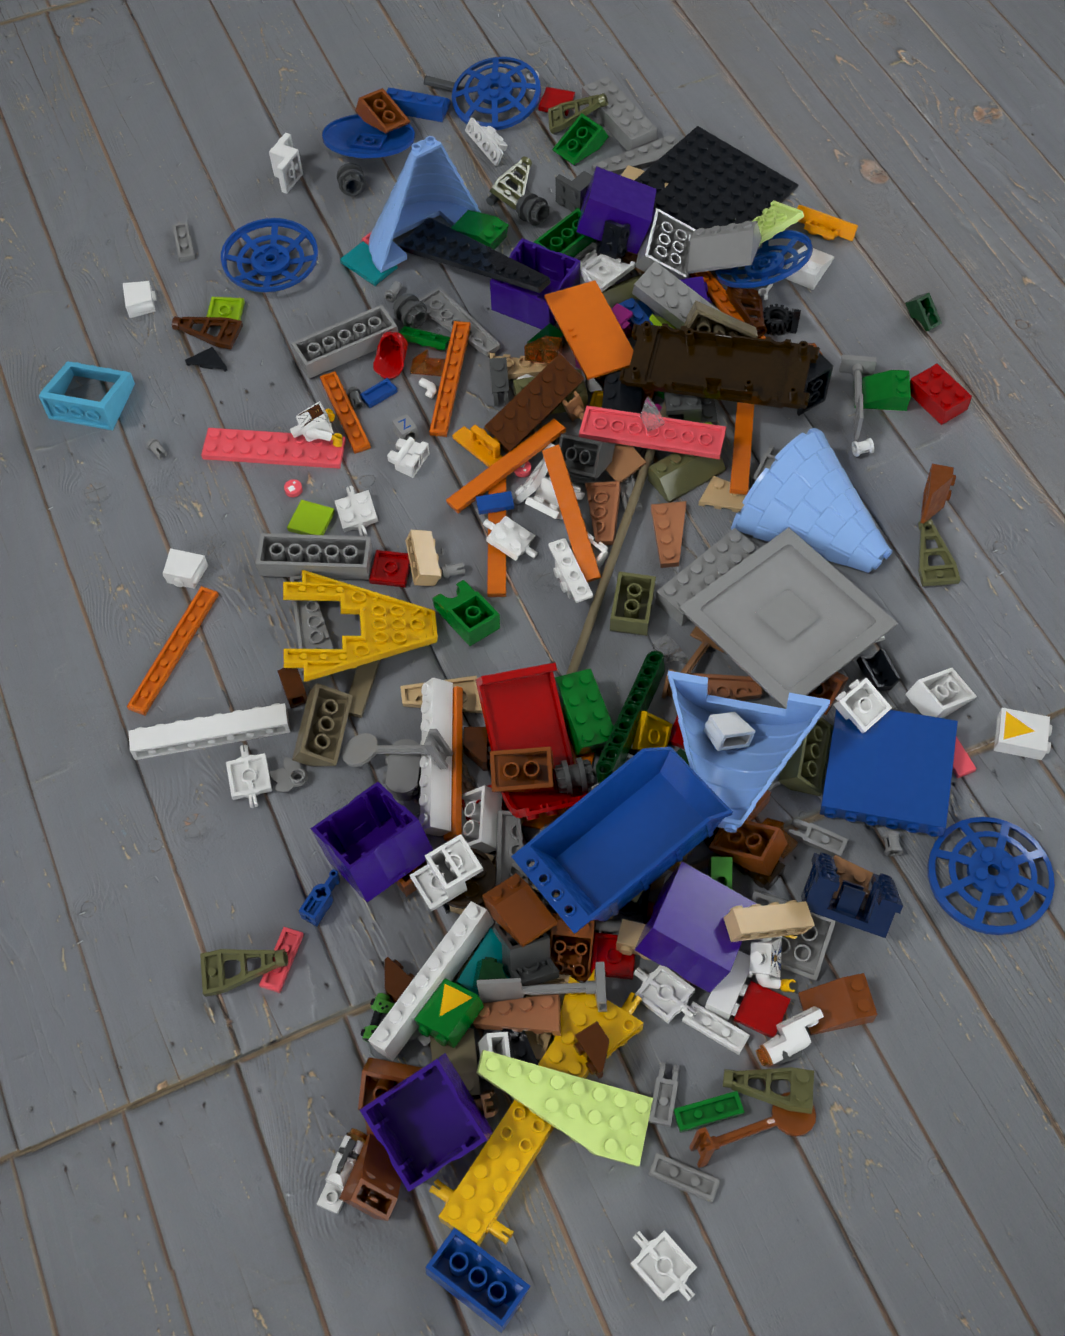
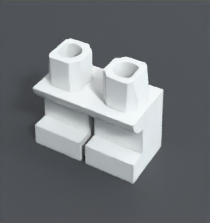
(409, 457)

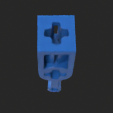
(314, 907)

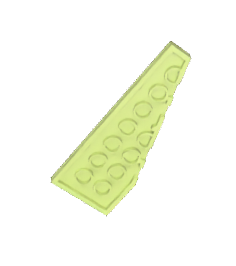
(591, 1113)

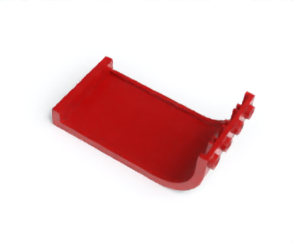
(523, 713)

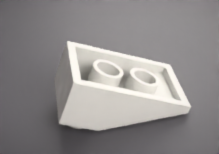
(813, 270)
(940, 694)

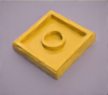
(651, 732)

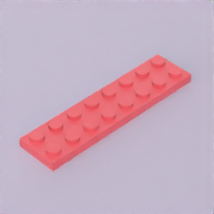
(673, 436)
(270, 448)

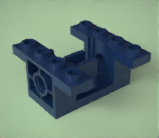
(879, 907)

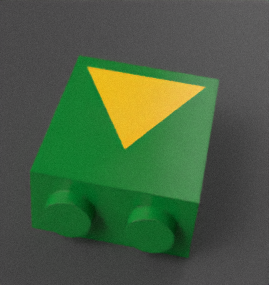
(449, 1013)

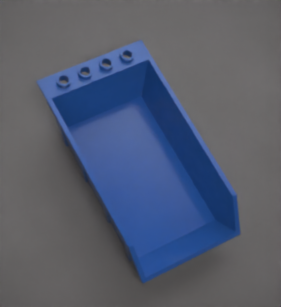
(621, 836)

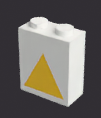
(1022, 734)

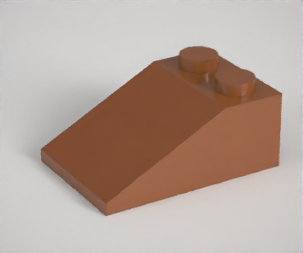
(381, 111)
(936, 490)
(522, 770)
(752, 846)
(518, 910)
(842, 1002)

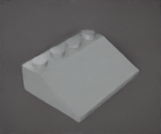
(667, 244)
(723, 247)
(807, 951)

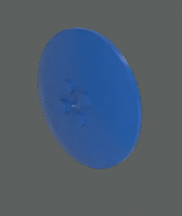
(358, 139)

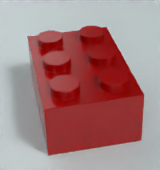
(939, 394)

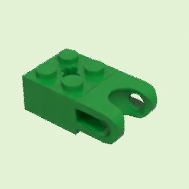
(468, 613)

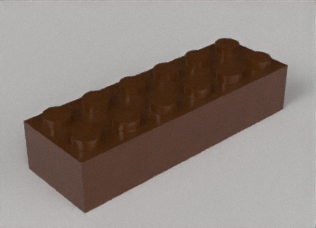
(534, 403)

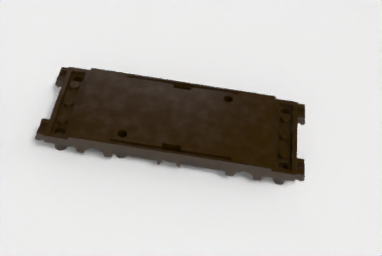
(720, 366)

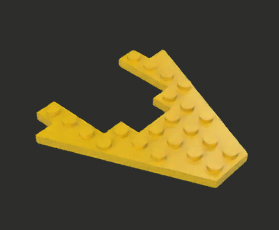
(386, 626)

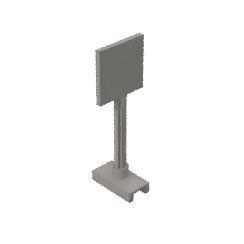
(858, 365)
(508, 989)

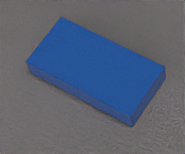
(378, 393)
(494, 502)

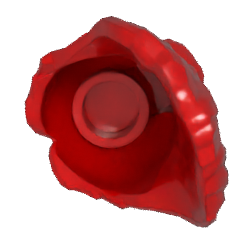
(390, 355)

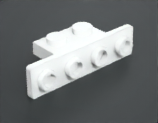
(487, 140)
(569, 572)

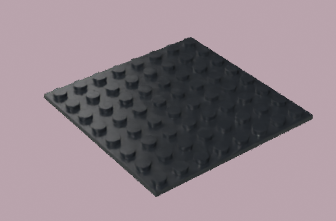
(713, 182)

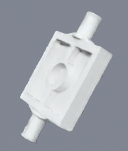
(356, 511)
(510, 538)
(248, 776)
(665, 993)
(663, 1266)

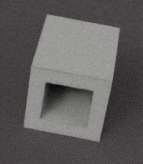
(405, 427)

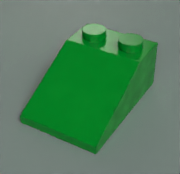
(581, 140)
(482, 228)
(886, 390)

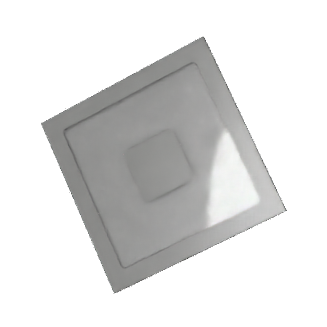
(787, 617)

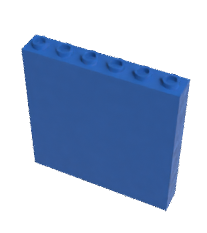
(892, 772)

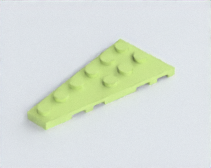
(777, 219)

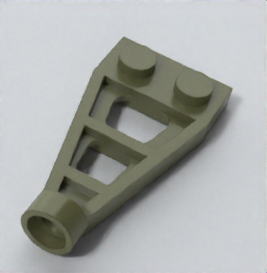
(557, 113)
(505, 192)
(939, 574)
(214, 971)
(800, 1081)

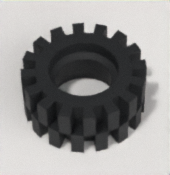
(780, 313)

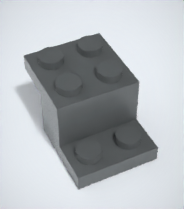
(571, 193)
(691, 408)
(529, 962)

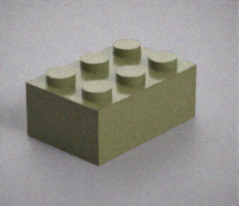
(632, 603)

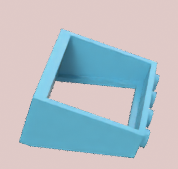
(84, 411)

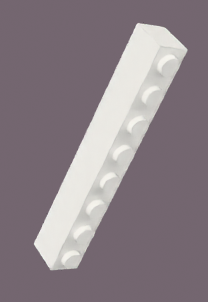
(209, 731)
(436, 783)
(443, 963)

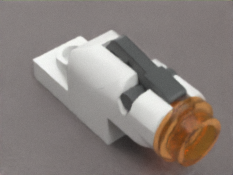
(792, 1038)
(340, 1170)

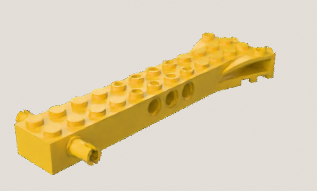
(521, 1133)

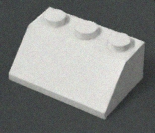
(482, 835)

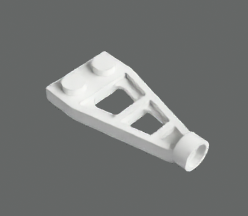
(532, 482)

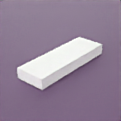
(717, 1029)

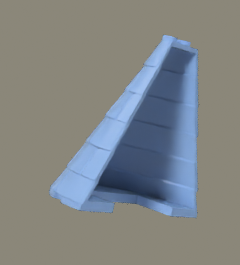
(423, 190)
(816, 501)
(742, 773)

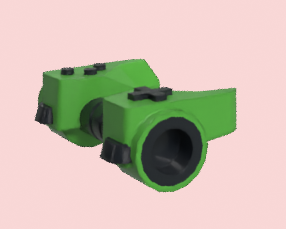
(380, 1005)

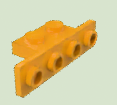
(826, 225)
(479, 444)

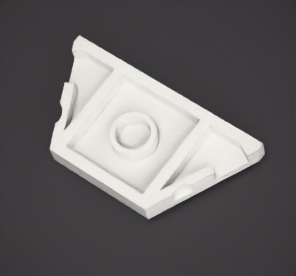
(605, 271)

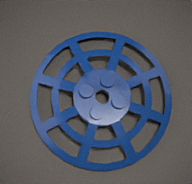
(496, 96)
(272, 251)
(770, 263)
(989, 884)

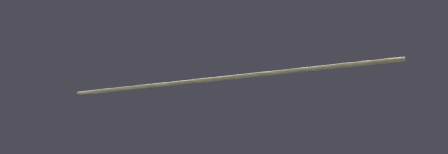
(604, 581)

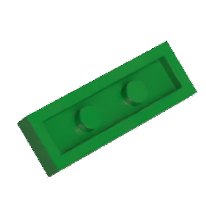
(425, 338)
(708, 1111)

